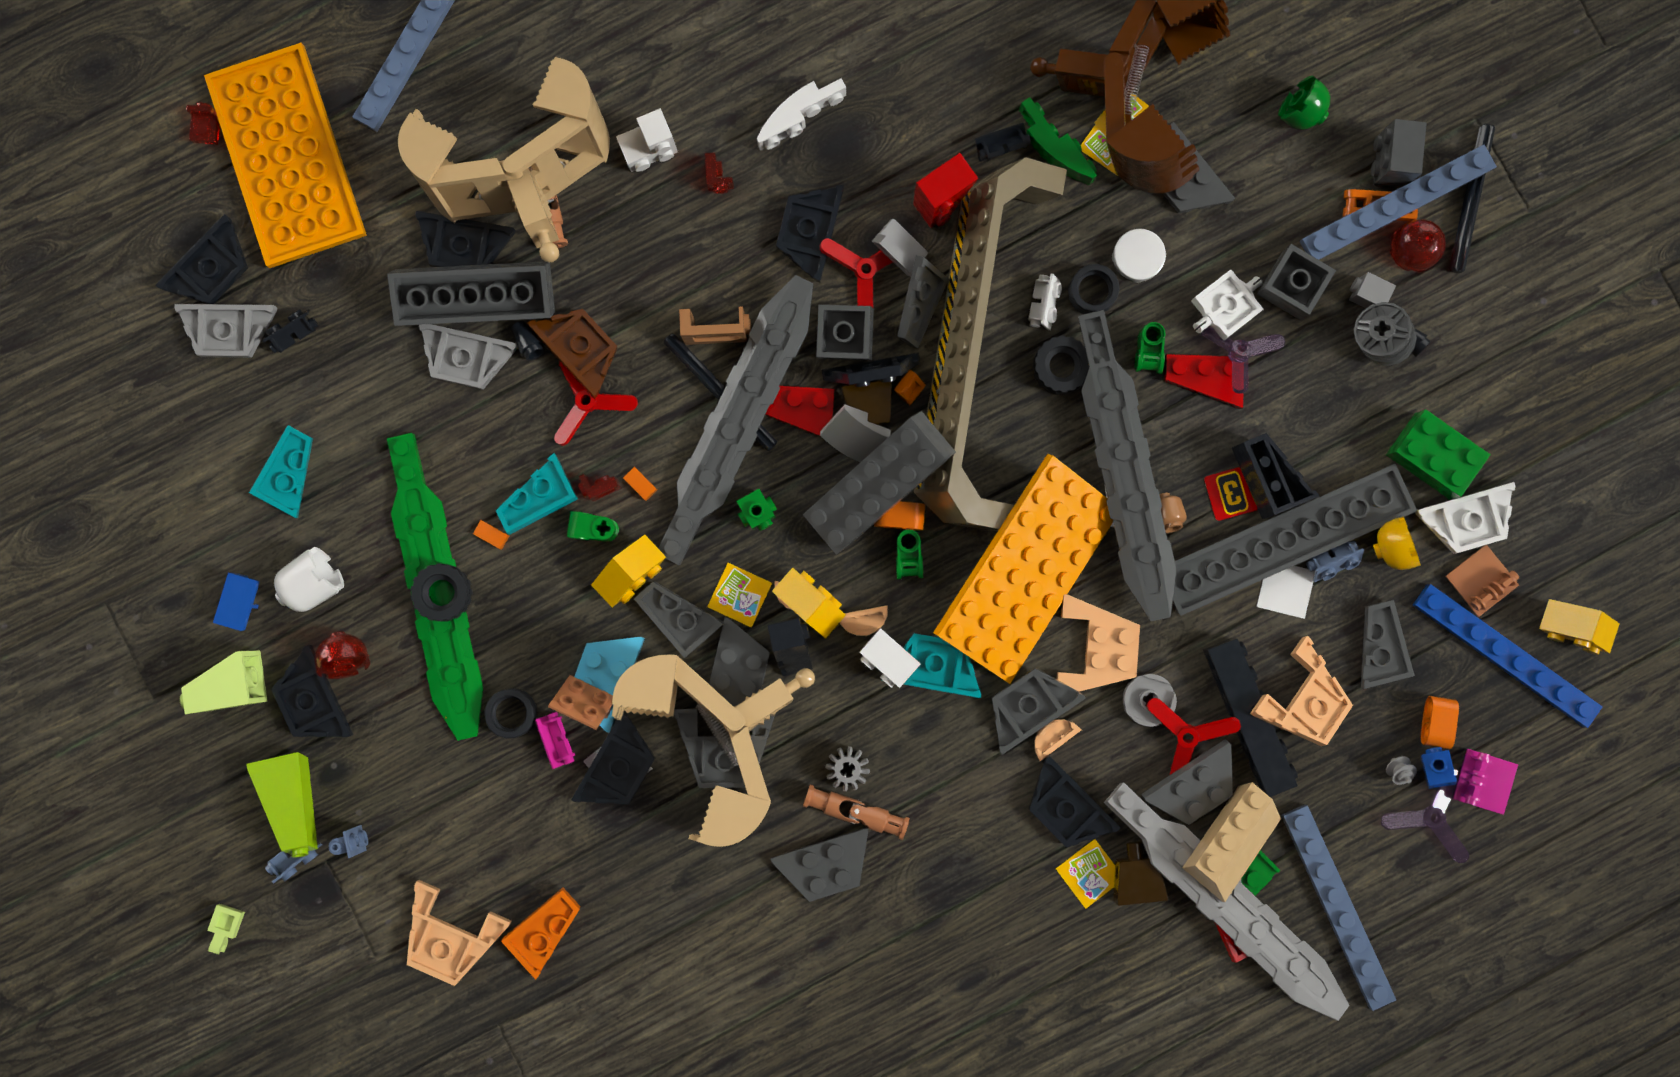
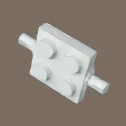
(1227, 304)

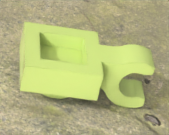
(224, 924)

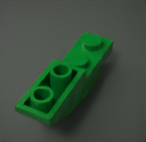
(1057, 152)

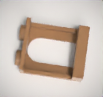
(713, 333)

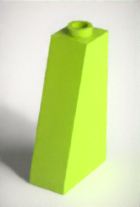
(287, 800)

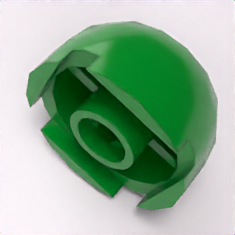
(1307, 105)

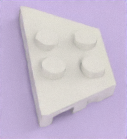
(1471, 519)

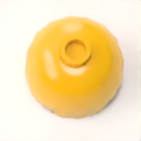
(1396, 545)

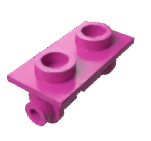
(554, 740)

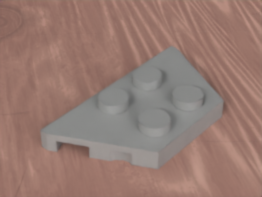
(225, 328)
(464, 356)

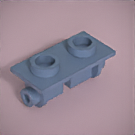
(1344, 557)
(353, 842)
(284, 866)

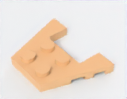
(1110, 646)
(1316, 707)
(442, 947)

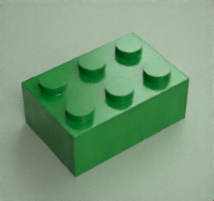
(1438, 454)

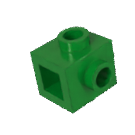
(750, 503)

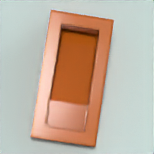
(640, 484)
(491, 534)

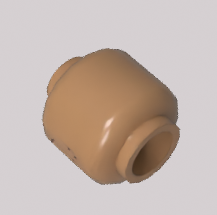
(1172, 512)

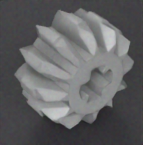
(855, 771)

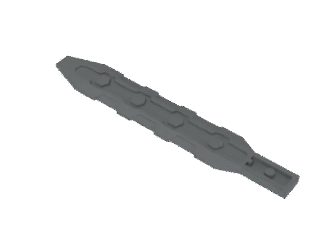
(734, 423)
(1127, 472)

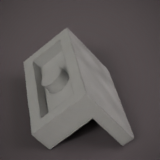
(899, 246)

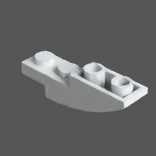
(789, 116)

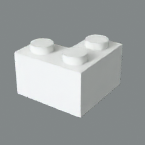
(648, 142)
(889, 658)

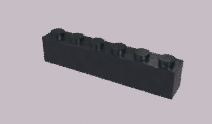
(1257, 737)

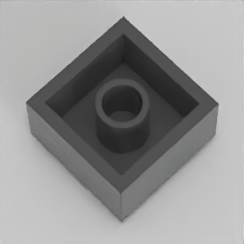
(1399, 153)
(1296, 282)
(845, 332)

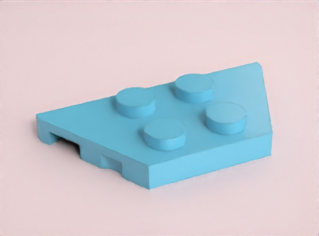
(605, 663)

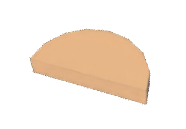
(865, 621)
(1053, 736)

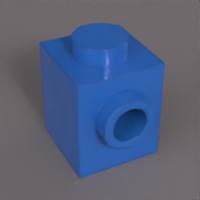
(1438, 768)

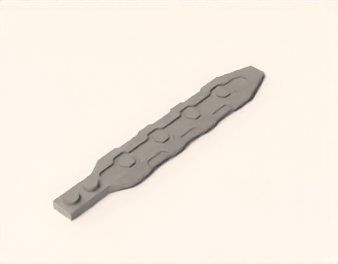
(1250, 923)

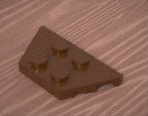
(579, 346)

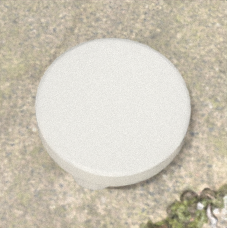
(1139, 255)

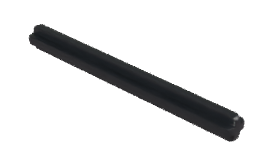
(1470, 207)
(710, 381)

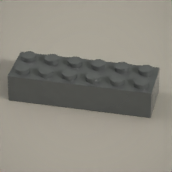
(471, 293)
(879, 482)

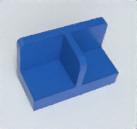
(236, 601)

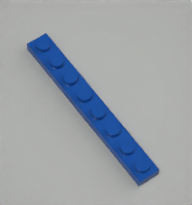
(1507, 656)

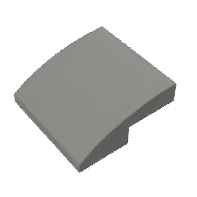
(853, 433)

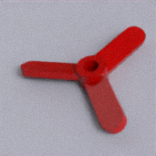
(854, 263)
(580, 411)
(1180, 728)

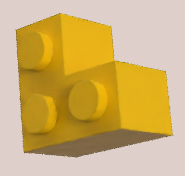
(628, 571)
(811, 604)
(1583, 625)

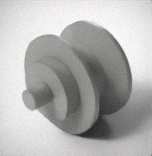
(1401, 770)

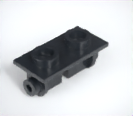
(1002, 142)
(281, 335)

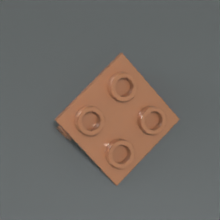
(1482, 580)
(582, 702)

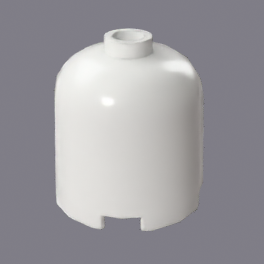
(307, 581)

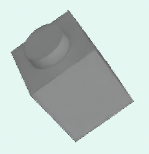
(1371, 290)

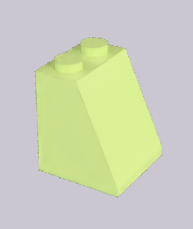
(227, 684)

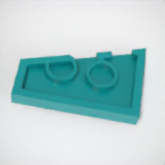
(285, 472)
(538, 497)

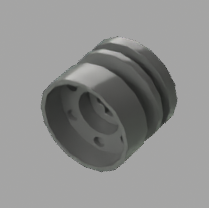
(1398, 339)

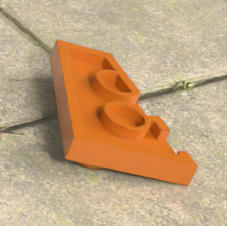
(540, 932)

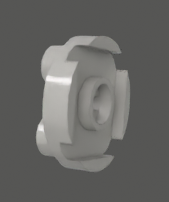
(1142, 686)

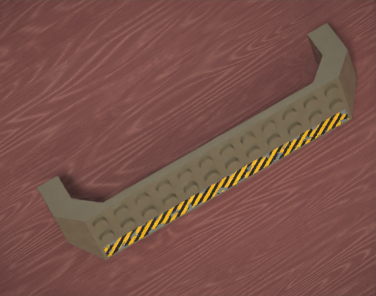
(948, 488)

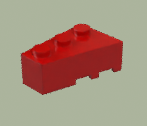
(943, 190)

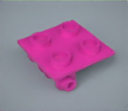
(1485, 781)

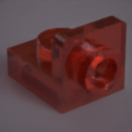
(203, 124)
(713, 171)
(603, 487)

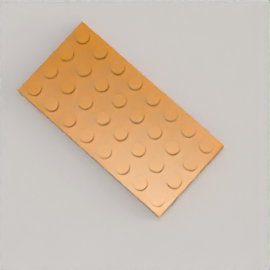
(285, 155)
(1027, 570)

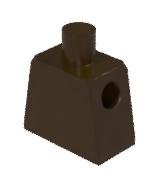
(873, 399)
(1137, 879)

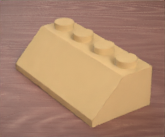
(1233, 840)

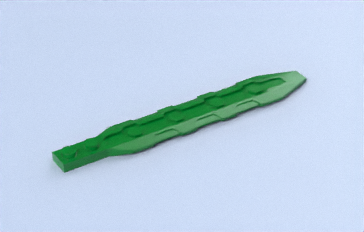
(423, 540)

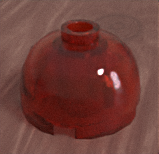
(1417, 245)
(341, 656)

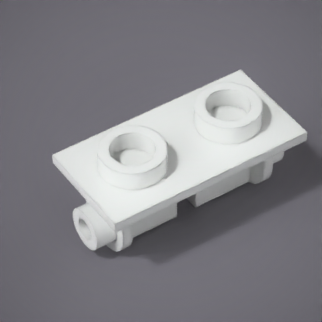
(1048, 291)

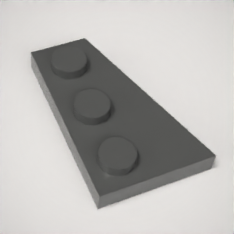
(1384, 647)

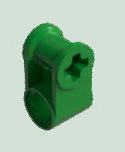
(1150, 351)
(588, 526)
(909, 557)

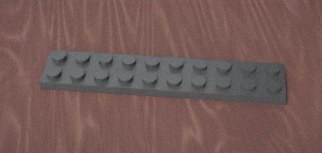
(1290, 538)

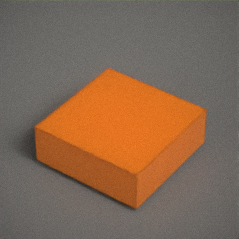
(909, 387)

